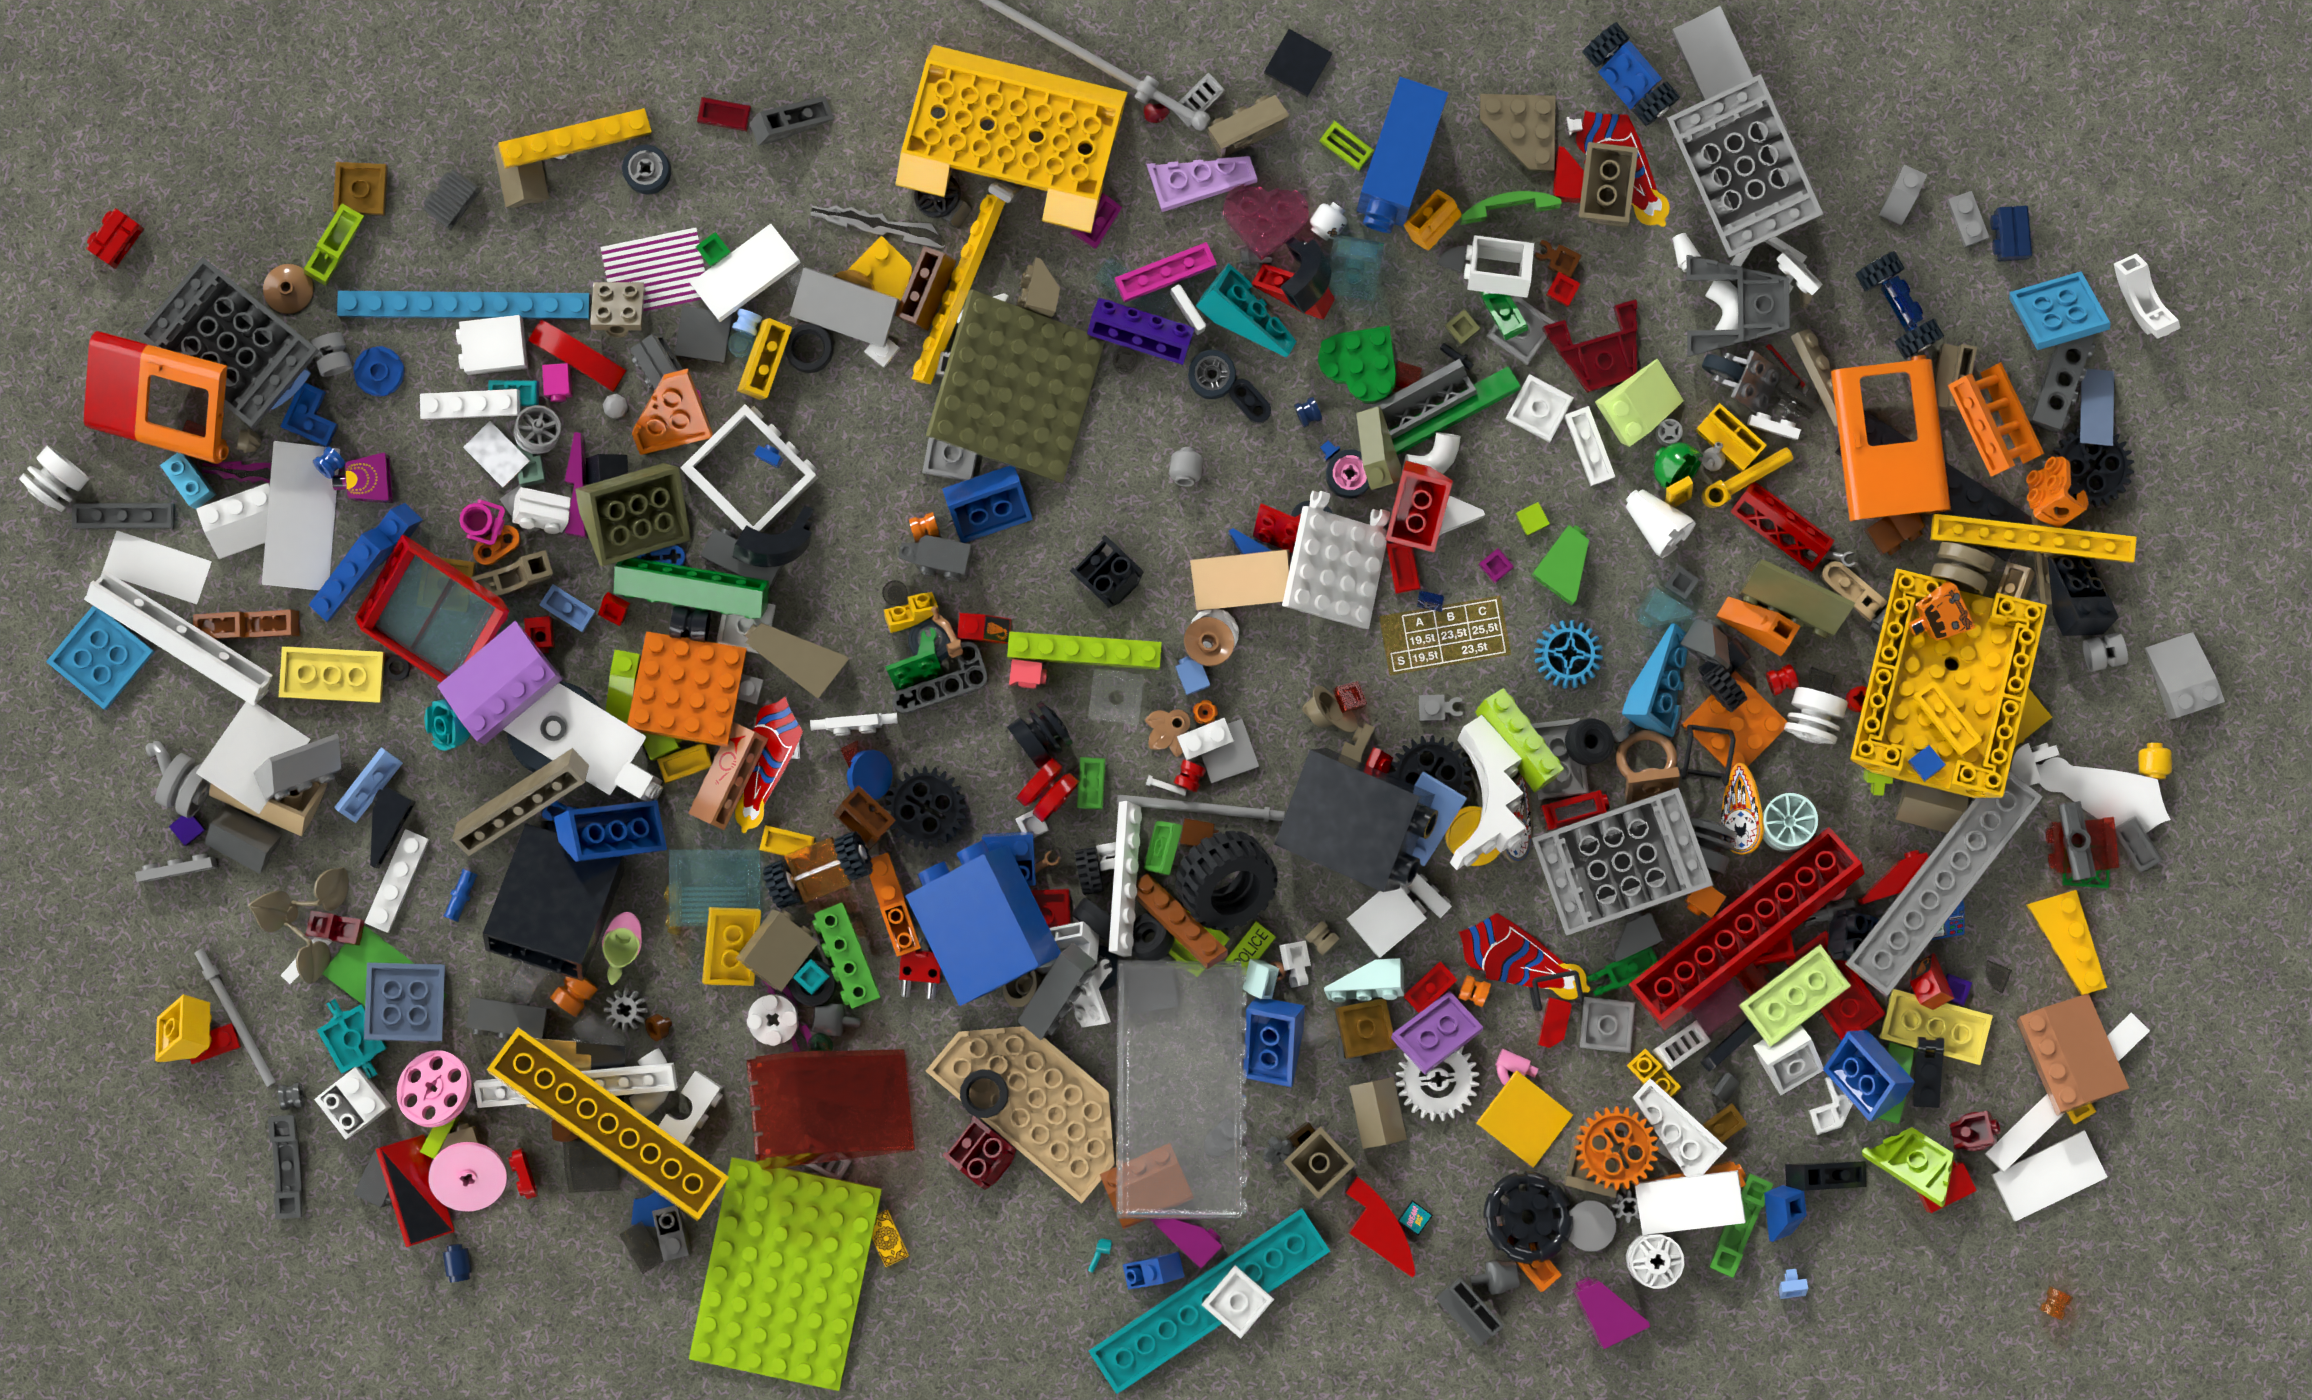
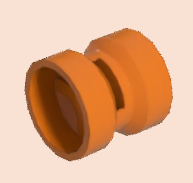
(924, 526)
(1480, 992)

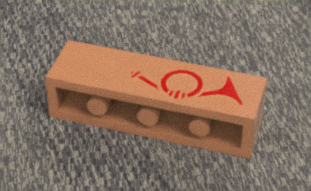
(728, 776)

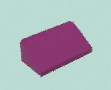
(1105, 216)

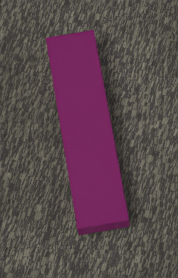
(576, 476)

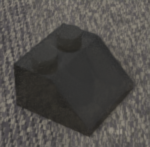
(589, 1169)

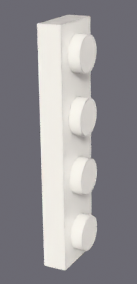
(470, 404)
(397, 881)

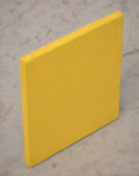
(1524, 1118)

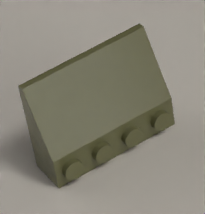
(634, 513)
(1796, 598)

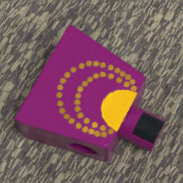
(367, 479)

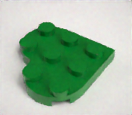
(1361, 361)

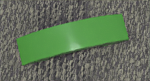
(1540, 201)
(1735, 1236)

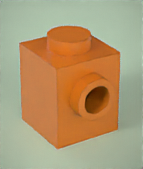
(1704, 901)

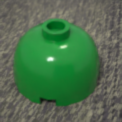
(1676, 463)

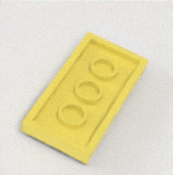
(331, 674)
(1962, 1028)

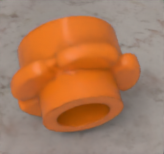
(1198, 711)

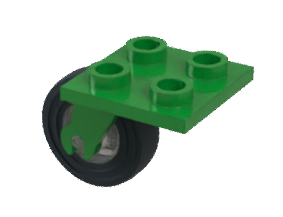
(928, 646)

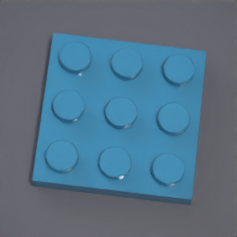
(2059, 310)
(100, 657)

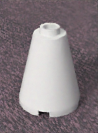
(1659, 522)

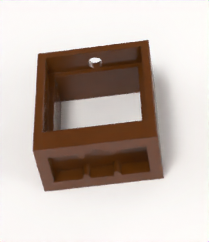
(857, 817)

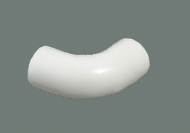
(1726, 296)
(1442, 454)
(648, 1102)

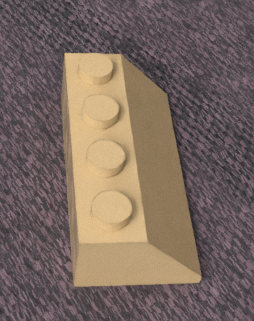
(289, 813)

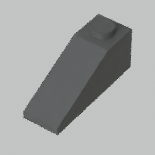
(790, 120)

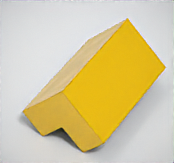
(1738, 442)

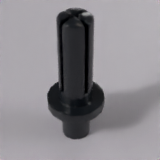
(1456, 355)

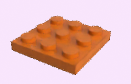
(1753, 724)

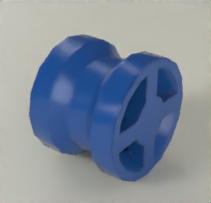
(329, 462)

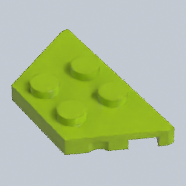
(1915, 1162)

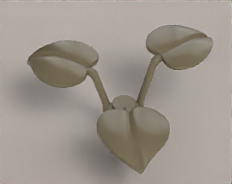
(276, 910)

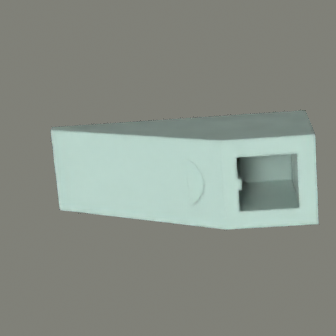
(1374, 980)

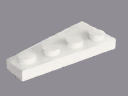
(1681, 1134)

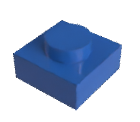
(769, 455)

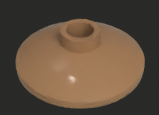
(296, 298)
(1216, 633)

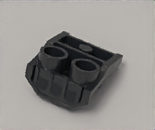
(1108, 573)
(1847, 932)

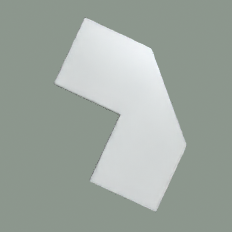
(1831, 1115)

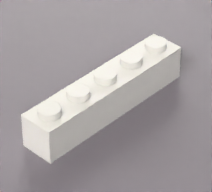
(1429, 895)

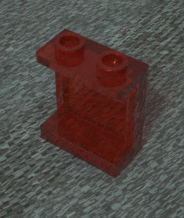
(2102, 845)

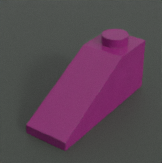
(1191, 1239)

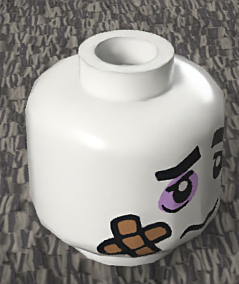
(1328, 221)

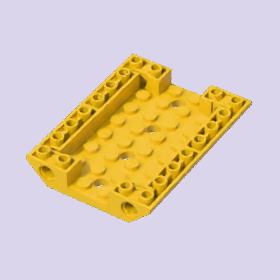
(1986, 688)

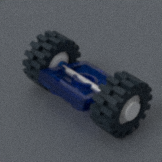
(1897, 295)

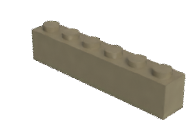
(520, 802)

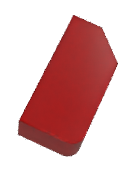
(1554, 1022)

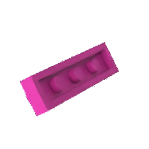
(1165, 272)

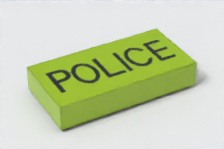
(1252, 945)

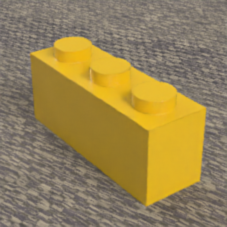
(764, 359)

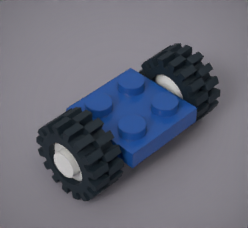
(1630, 74)

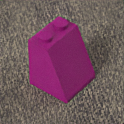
(1607, 1313)

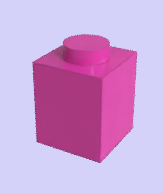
(557, 382)

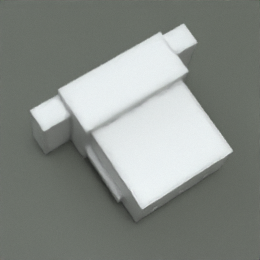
(1573, 125)

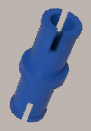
(460, 895)

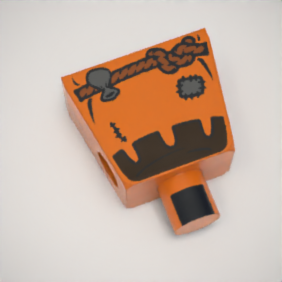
(1942, 614)

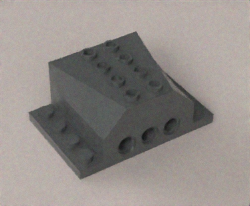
(226, 325)

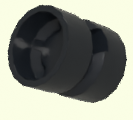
(690, 624)

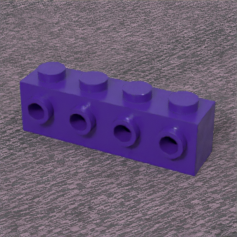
(1140, 331)

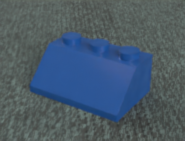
(987, 504)
(1868, 1074)

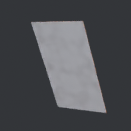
(496, 453)

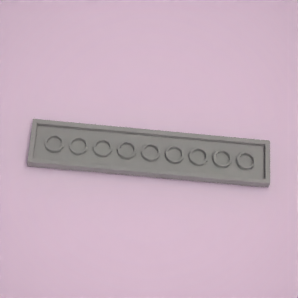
(1941, 885)

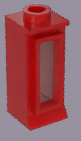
(1574, 809)

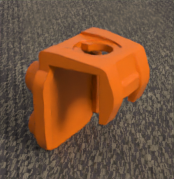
(2050, 489)

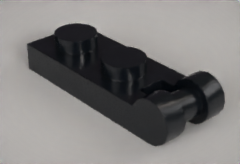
(1928, 1073)

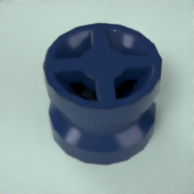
(1308, 412)

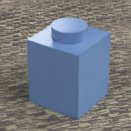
(1191, 676)

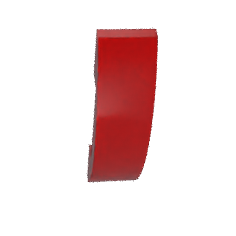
(577, 355)

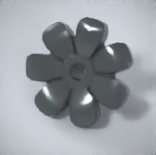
(1277, 1150)

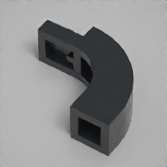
(1311, 279)
(775, 550)

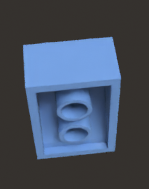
(1448, 804)

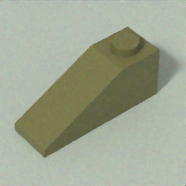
(1377, 449)

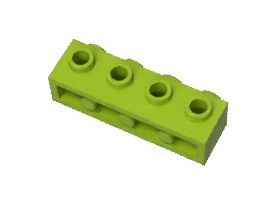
(1538, 763)

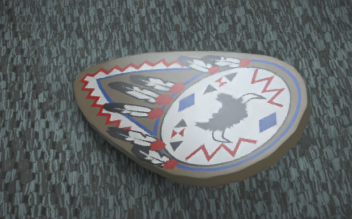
(1524, 815)

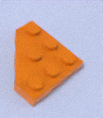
(672, 415)

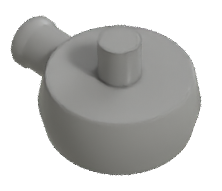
(1713, 457)

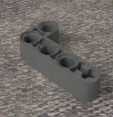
(939, 684)

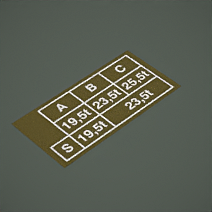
(1445, 638)

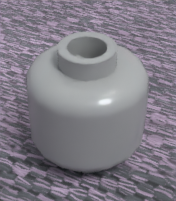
(1186, 466)

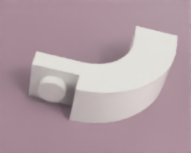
(2142, 298)

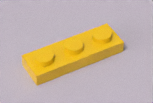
(1947, 718)

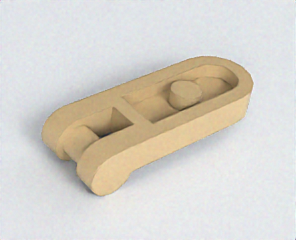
(1850, 586)

